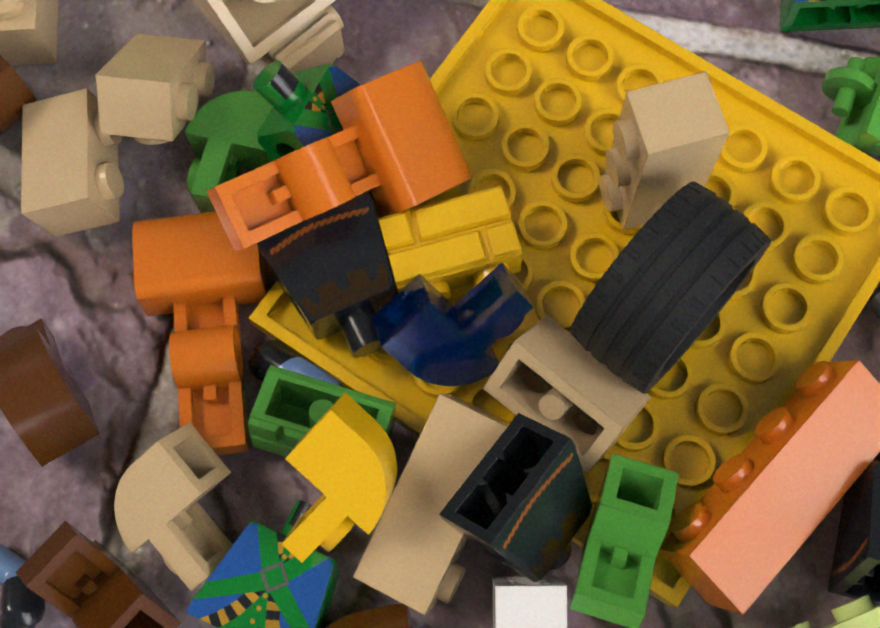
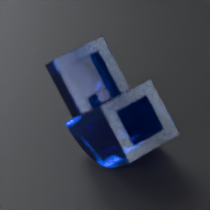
(451, 341)

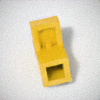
(352, 466)

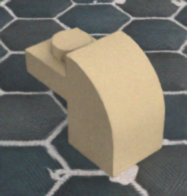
(161, 504)

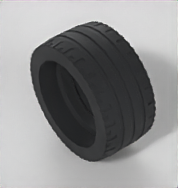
(668, 285)

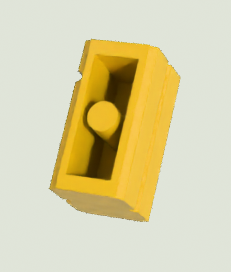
(452, 241)

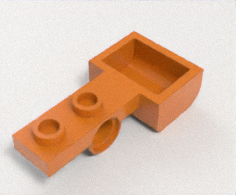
(389, 144)
(193, 271)

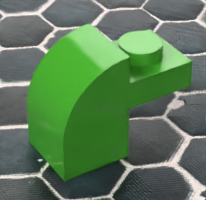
(225, 141)
(624, 541)

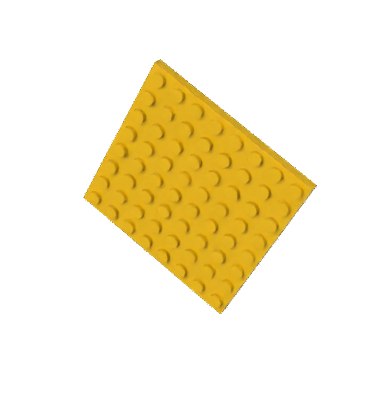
(535, 112)

